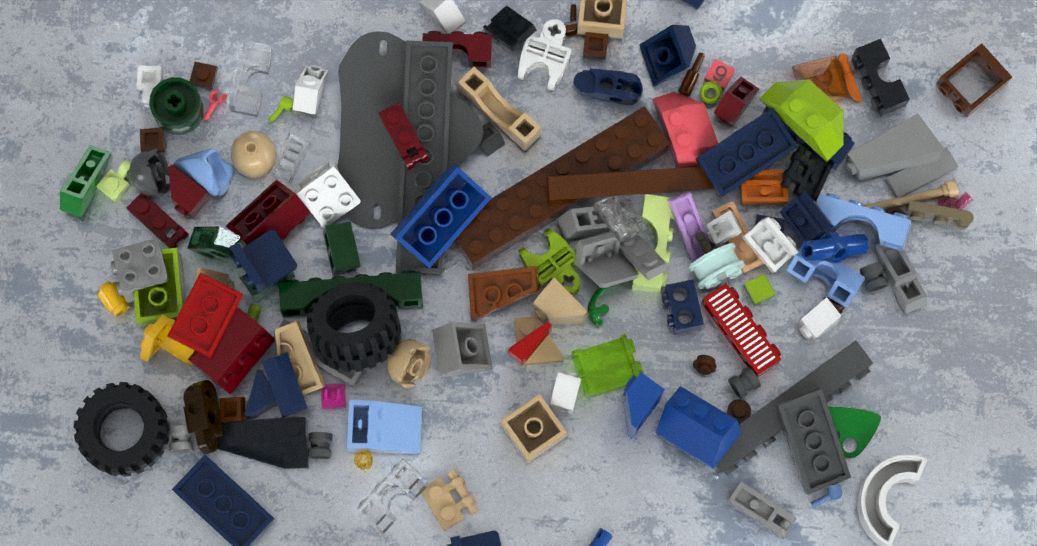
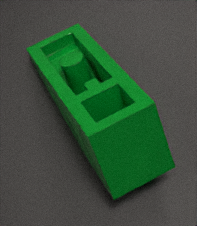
(82, 182)

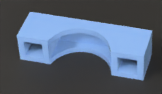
(891, 228)

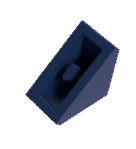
(261, 397)

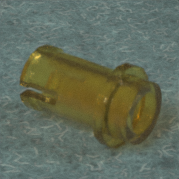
(359, 456)

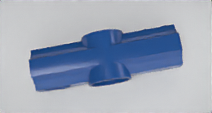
(834, 247)

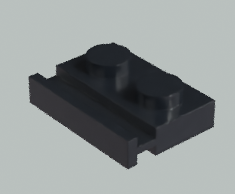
(510, 28)

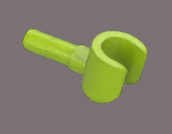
(285, 103)

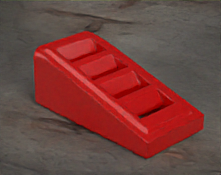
(526, 347)

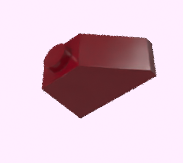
(736, 101)
(186, 193)

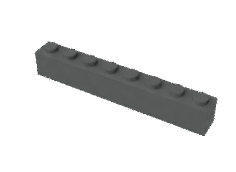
(766, 423)

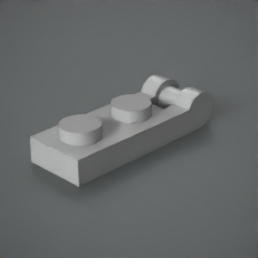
(761, 509)

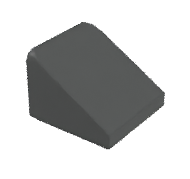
(491, 140)

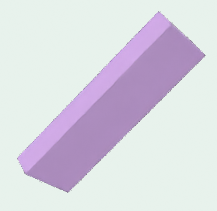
(688, 223)

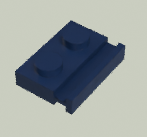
(806, 218)

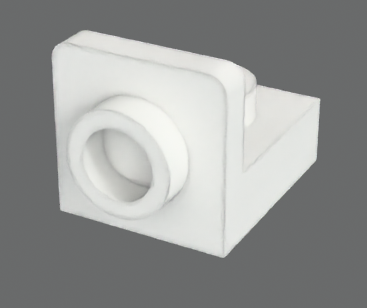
(723, 229)

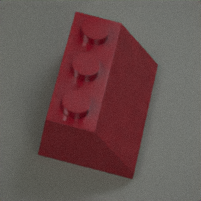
(274, 210)
(236, 352)

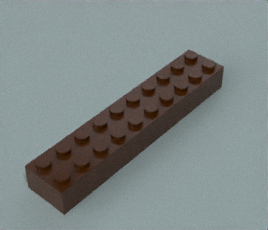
(525, 205)

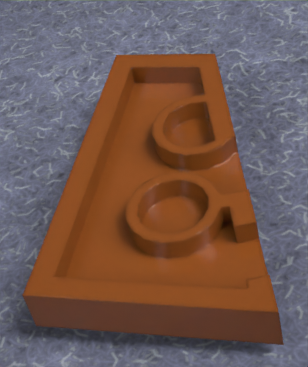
(499, 289)

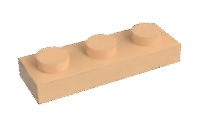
(742, 250)

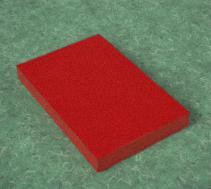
(205, 315)

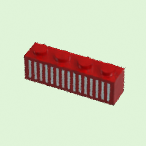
(740, 329)

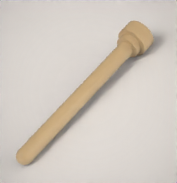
(948, 189)

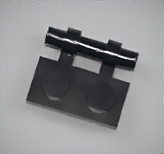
(812, 177)

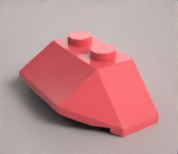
(685, 127)

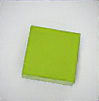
(759, 289)

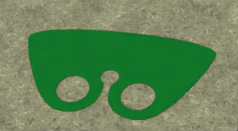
(855, 424)

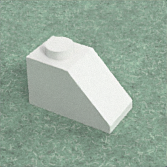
(819, 320)

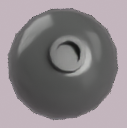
(148, 173)

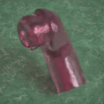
(957, 203)

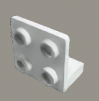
(326, 194)

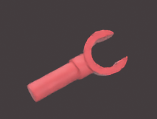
(214, 101)

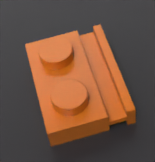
(764, 189)

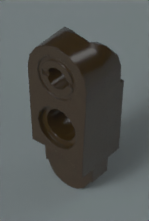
(203, 415)

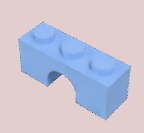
(842, 280)

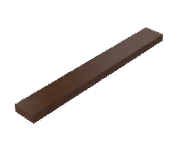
(626, 183)

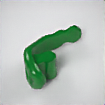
(595, 312)

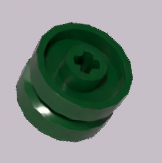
(167, 96)

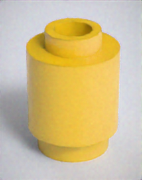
(111, 300)

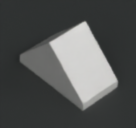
(444, 13)

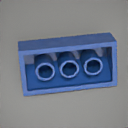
(440, 215)

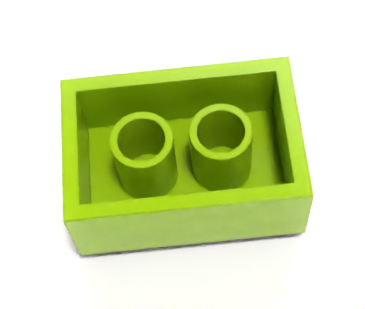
(164, 297)

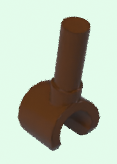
(571, 27)

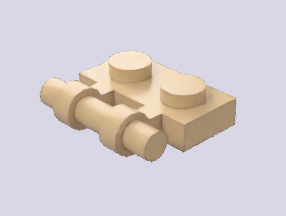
(442, 504)

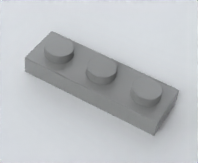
(643, 257)

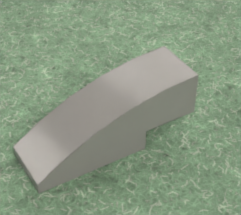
(902, 278)

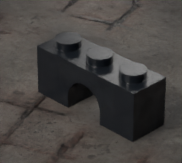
(885, 95)

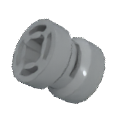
(180, 439)

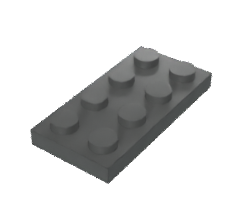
(813, 441)

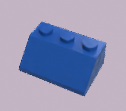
(640, 400)
(697, 427)

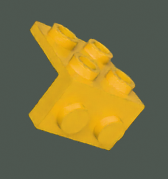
(156, 337)

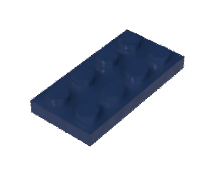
(746, 152)
(223, 503)

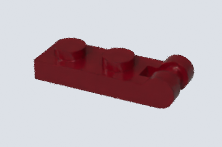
(403, 135)
(156, 220)

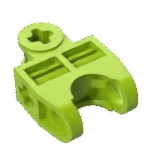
(555, 263)

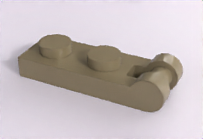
(939, 214)

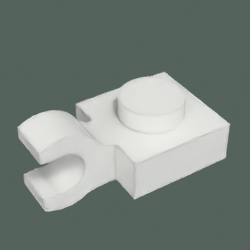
(147, 79)

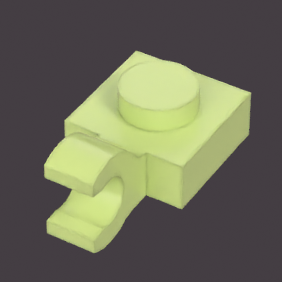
(115, 183)

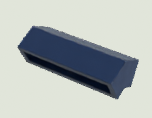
(284, 385)

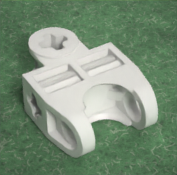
(546, 53)

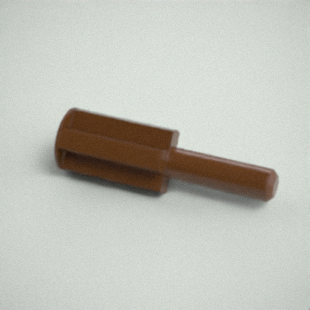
(691, 77)

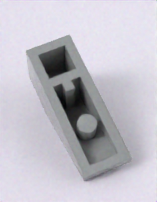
(581, 223)

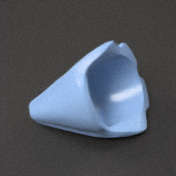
(207, 170)

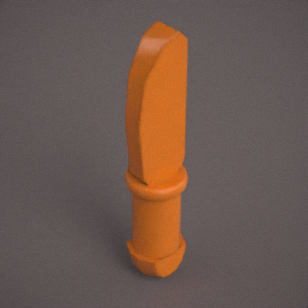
(849, 78)

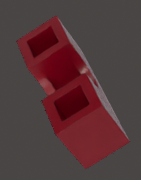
(476, 45)

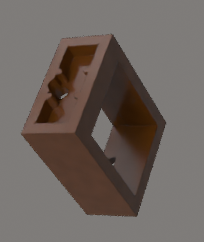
(989, 65)

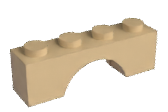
(514, 123)

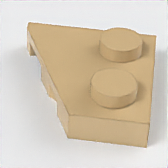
(546, 352)

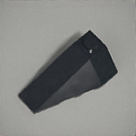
(269, 441)

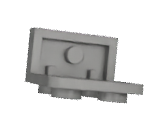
(601, 262)
(138, 267)

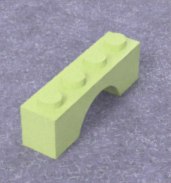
(657, 216)

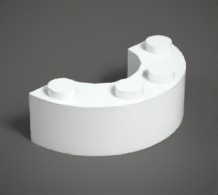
(873, 494)

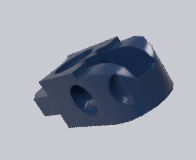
(589, 84)

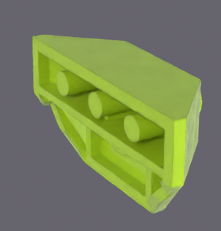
(808, 114)

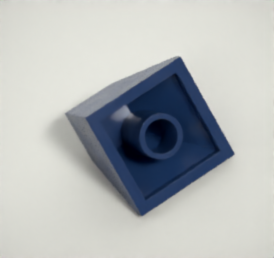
(668, 52)

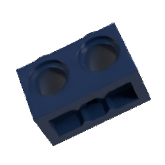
(689, 306)

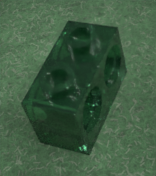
(213, 242)

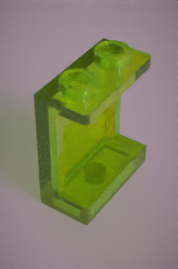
(606, 366)

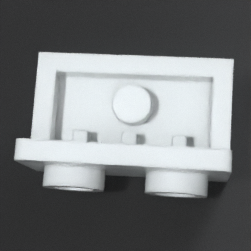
(770, 243)

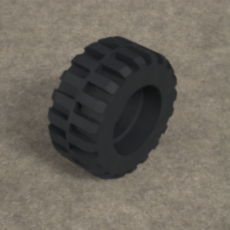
(357, 348)
(95, 412)

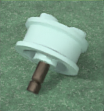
(715, 264)

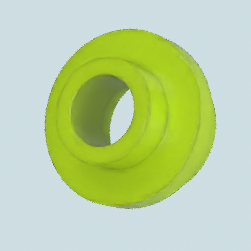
(704, 89)

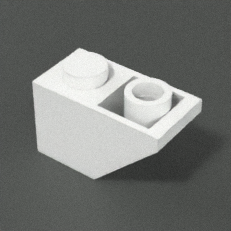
(310, 89)
(565, 392)

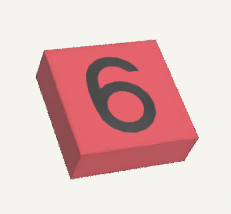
(719, 73)

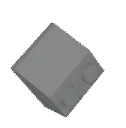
(462, 348)

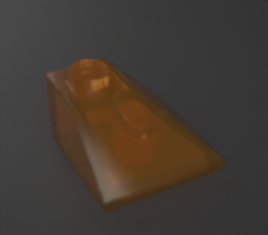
(825, 75)

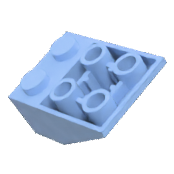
(384, 427)

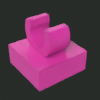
(333, 396)

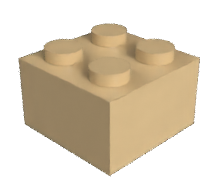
(602, 17)
(533, 428)

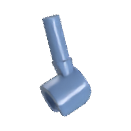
(834, 493)

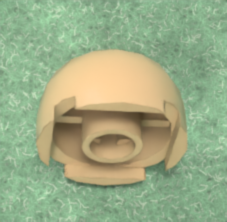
(253, 154)
(408, 362)

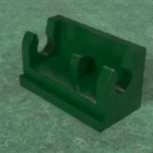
(341, 248)

